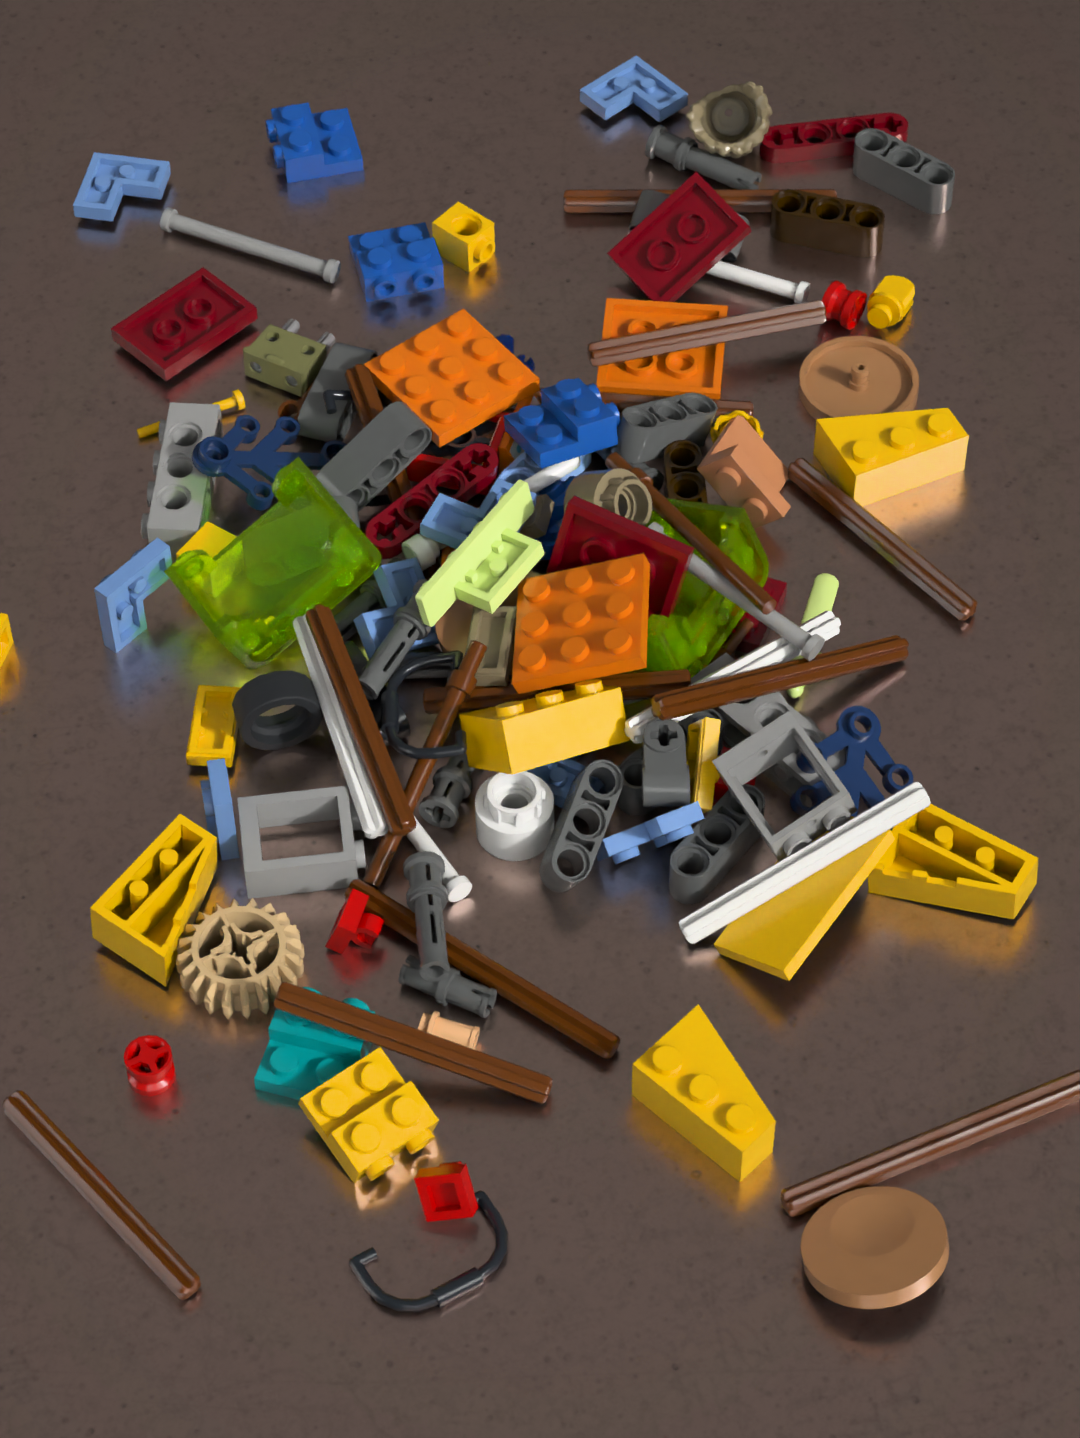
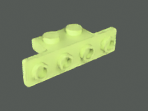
(486, 562)

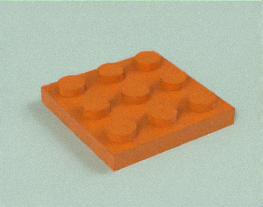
(665, 374)
(453, 376)
(581, 624)

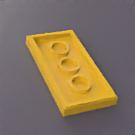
(790, 925)

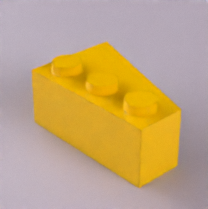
(889, 451)
(545, 728)
(954, 866)
(156, 898)
(705, 1095)

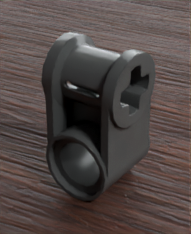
(664, 765)

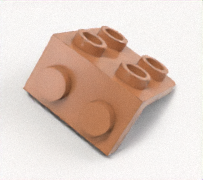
(746, 473)

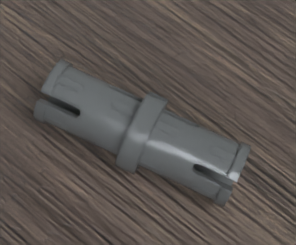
(451, 990)

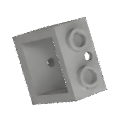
(763, 751)
(299, 873)

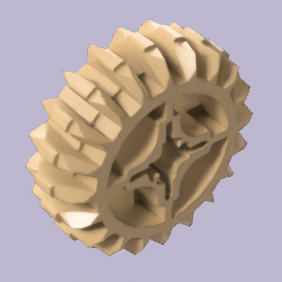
(227, 980)

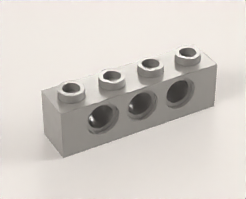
(181, 493)
(751, 715)

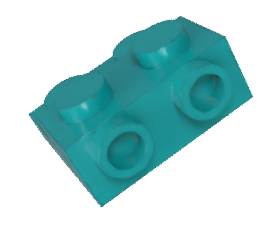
(306, 1054)

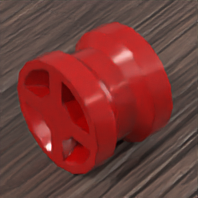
(844, 304)
(156, 1055)

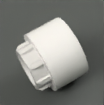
(514, 815)

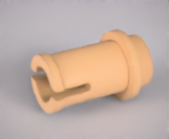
(449, 1029)

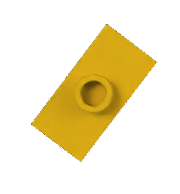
(212, 726)
(700, 752)

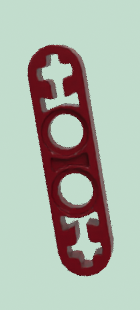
(830, 131)
(425, 494)

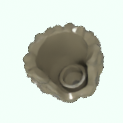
(738, 132)

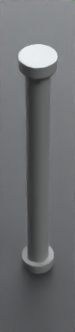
(328, 269)
(777, 622)

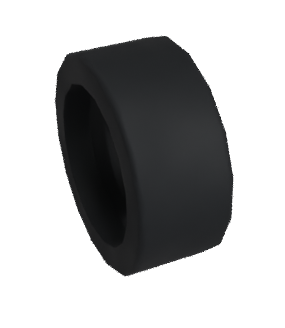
(272, 691)

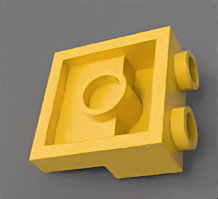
(369, 1116)

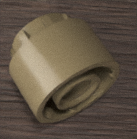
(615, 491)

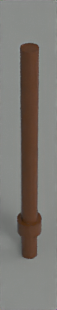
(699, 540)
(459, 687)

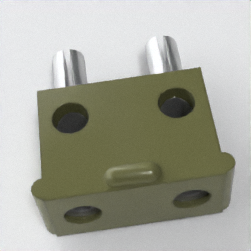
(286, 358)

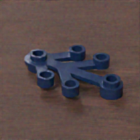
(218, 456)
(852, 772)

